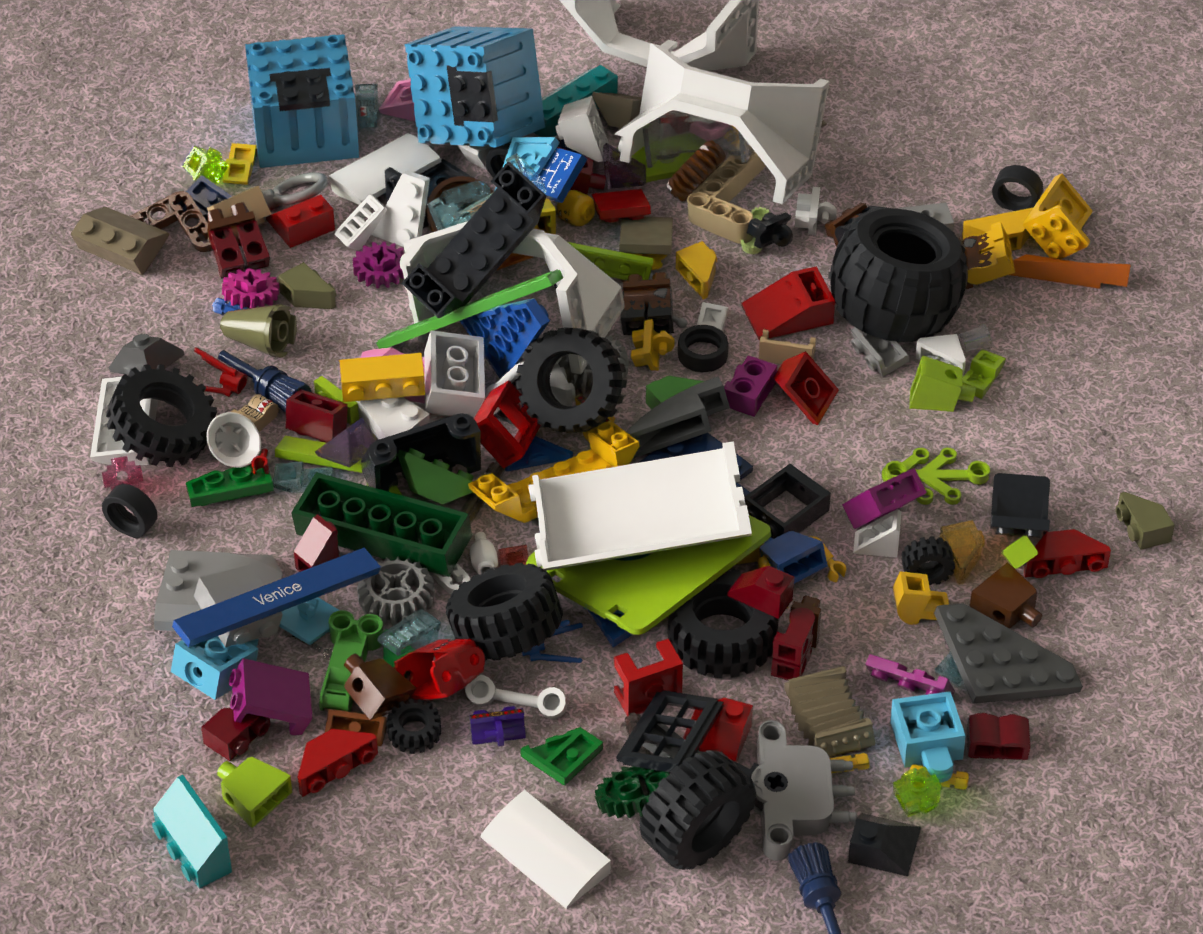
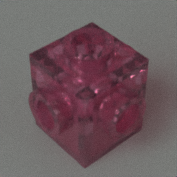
(122, 464)

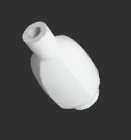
(483, 554)

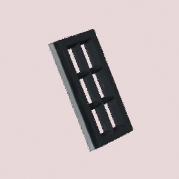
(653, 714)

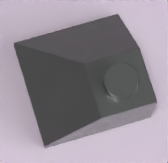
(143, 351)

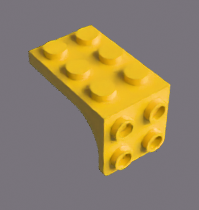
(1059, 219)

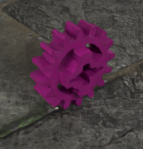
(378, 264)

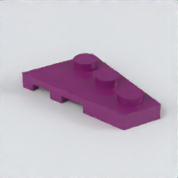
(884, 669)

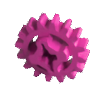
(250, 288)

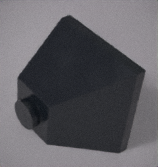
(883, 844)

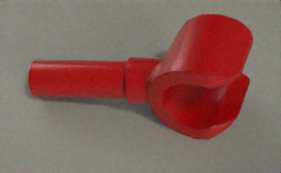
(261, 462)

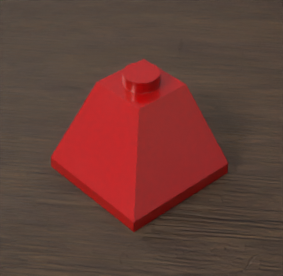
(806, 386)
(729, 729)

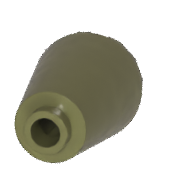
(262, 328)

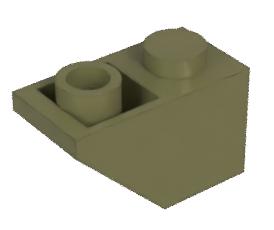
(306, 288)
(1145, 520)

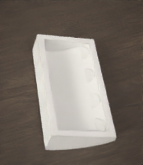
(368, 173)
(103, 444)
(546, 849)

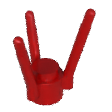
(230, 378)

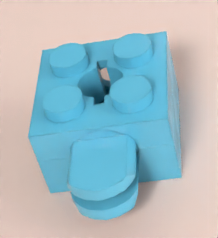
(210, 664)
(928, 732)

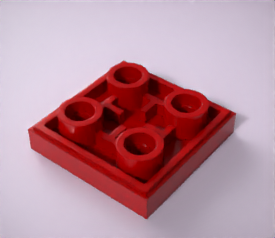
(621, 204)

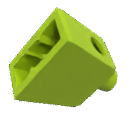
(938, 386)
(253, 788)

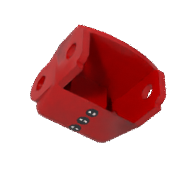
(454, 667)

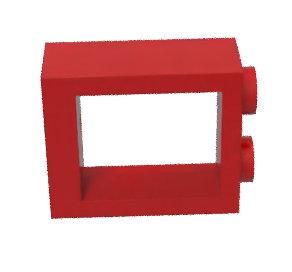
(495, 436)

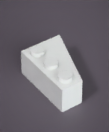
(391, 415)

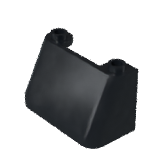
(450, 438)

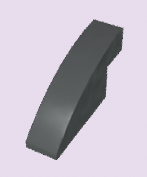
(680, 417)

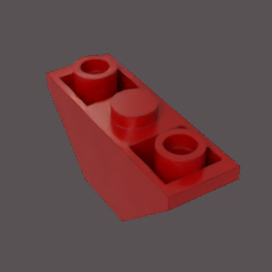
(1067, 553)
(333, 757)

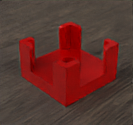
(643, 683)

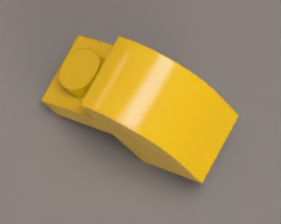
(915, 599)

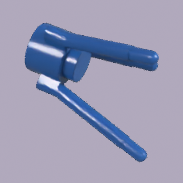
(563, 628)

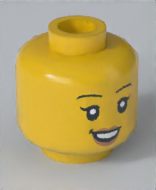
(576, 208)

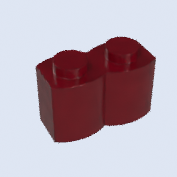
(998, 737)

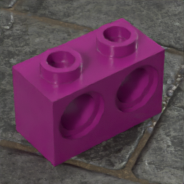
(750, 385)

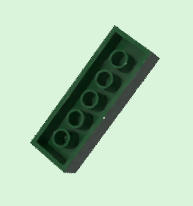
(385, 523)

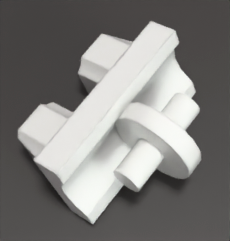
(810, 211)

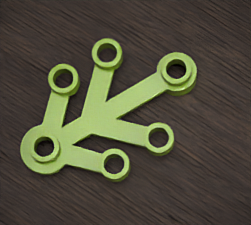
(933, 476)

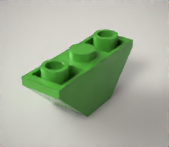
(433, 479)

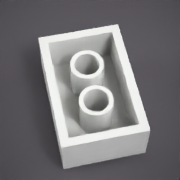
(454, 373)

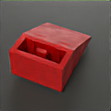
(791, 304)

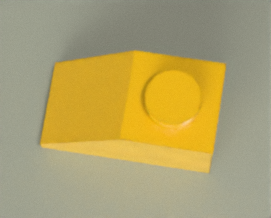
(697, 267)

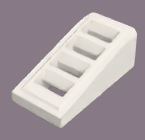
(349, 231)

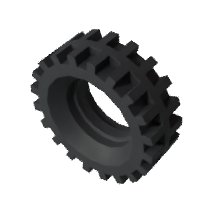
(150, 437)

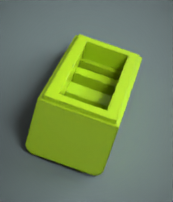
(1019, 552)

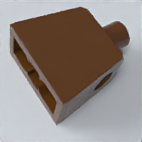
(1006, 598)
(376, 686)

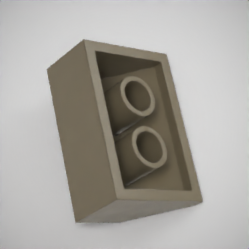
(119, 238)

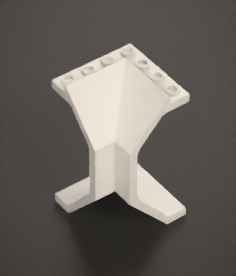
(725, 44)
(774, 118)
(584, 295)

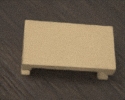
(778, 351)

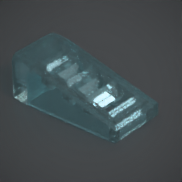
(413, 631)

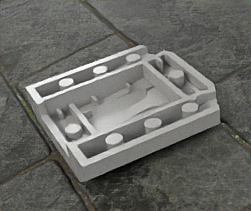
(183, 572)

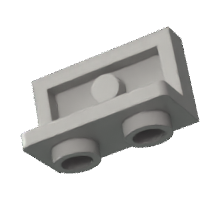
(880, 354)

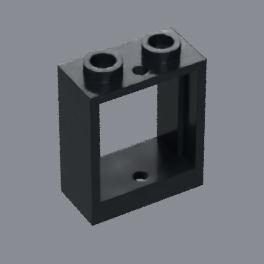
(798, 485)

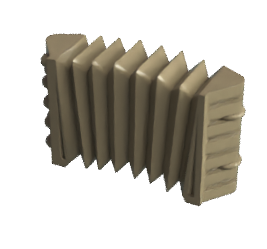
(829, 713)

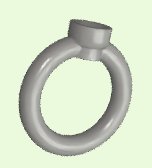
(274, 197)

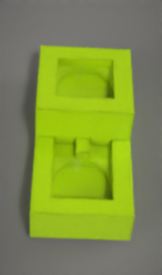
(983, 371)

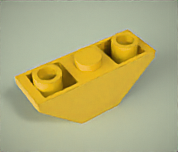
(1011, 222)

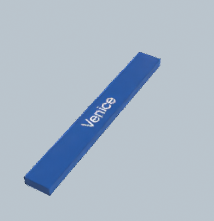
(275, 597)

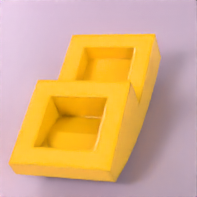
(240, 163)

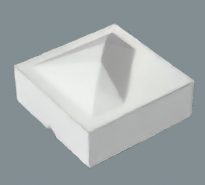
(713, 315)

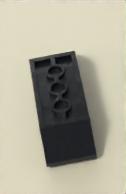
(479, 245)

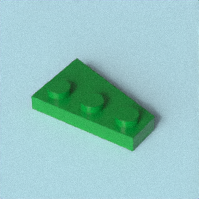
(228, 485)

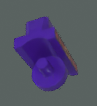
(497, 726)

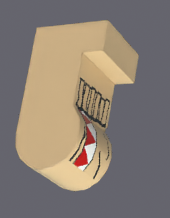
(259, 411)

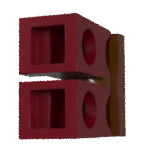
(236, 240)
(794, 647)

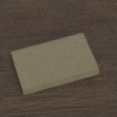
(646, 235)

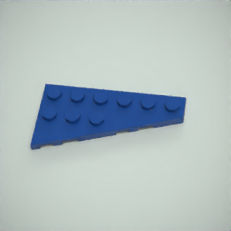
(508, 331)

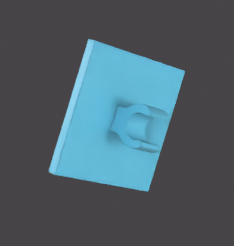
(308, 620)

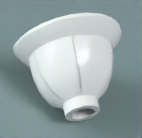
(233, 439)

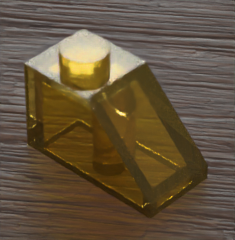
(965, 545)

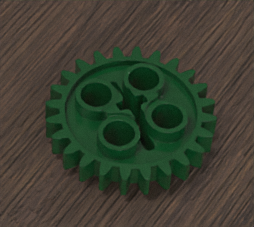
(623, 791)

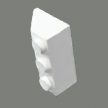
(582, 128)

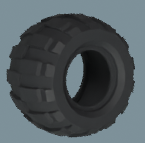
(898, 275)

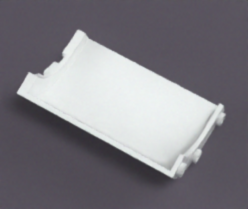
(639, 508)

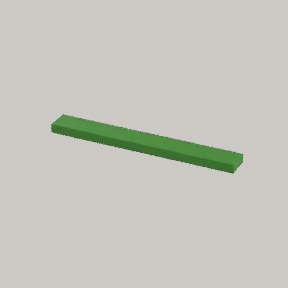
(470, 309)

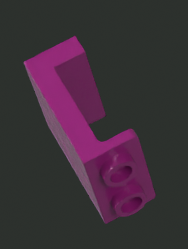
(271, 693)

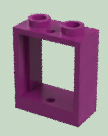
(884, 498)

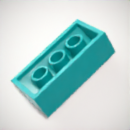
(594, 80)

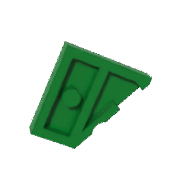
(564, 754)

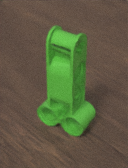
(348, 638)

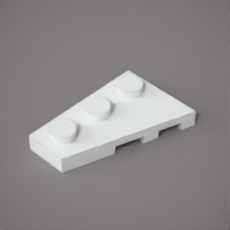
(404, 210)

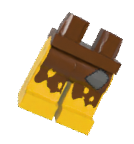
(988, 255)

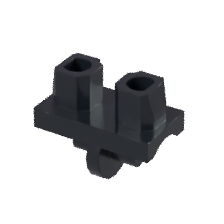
(771, 230)

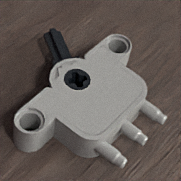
(794, 789)

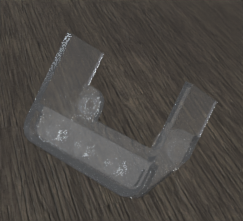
(686, 133)

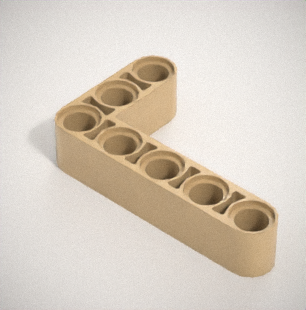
(710, 200)

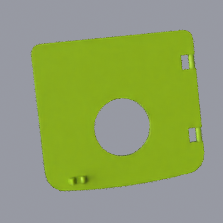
(653, 585)

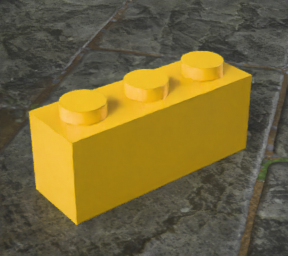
(382, 377)

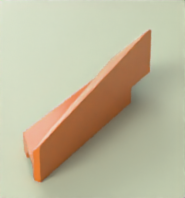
(1071, 271)

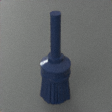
(268, 382)
(817, 883)

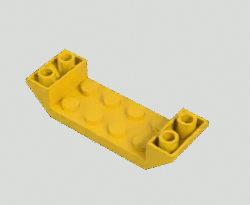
(609, 448)

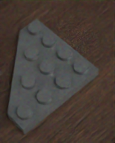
(1000, 662)

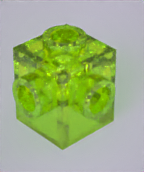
(205, 163)
(917, 791)

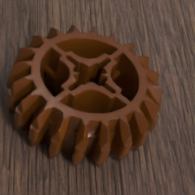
(696, 170)

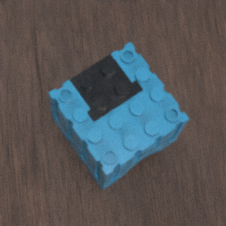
(475, 85)
(302, 100)

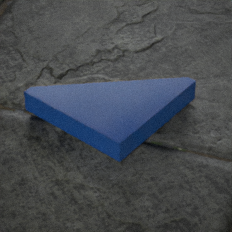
(540, 453)

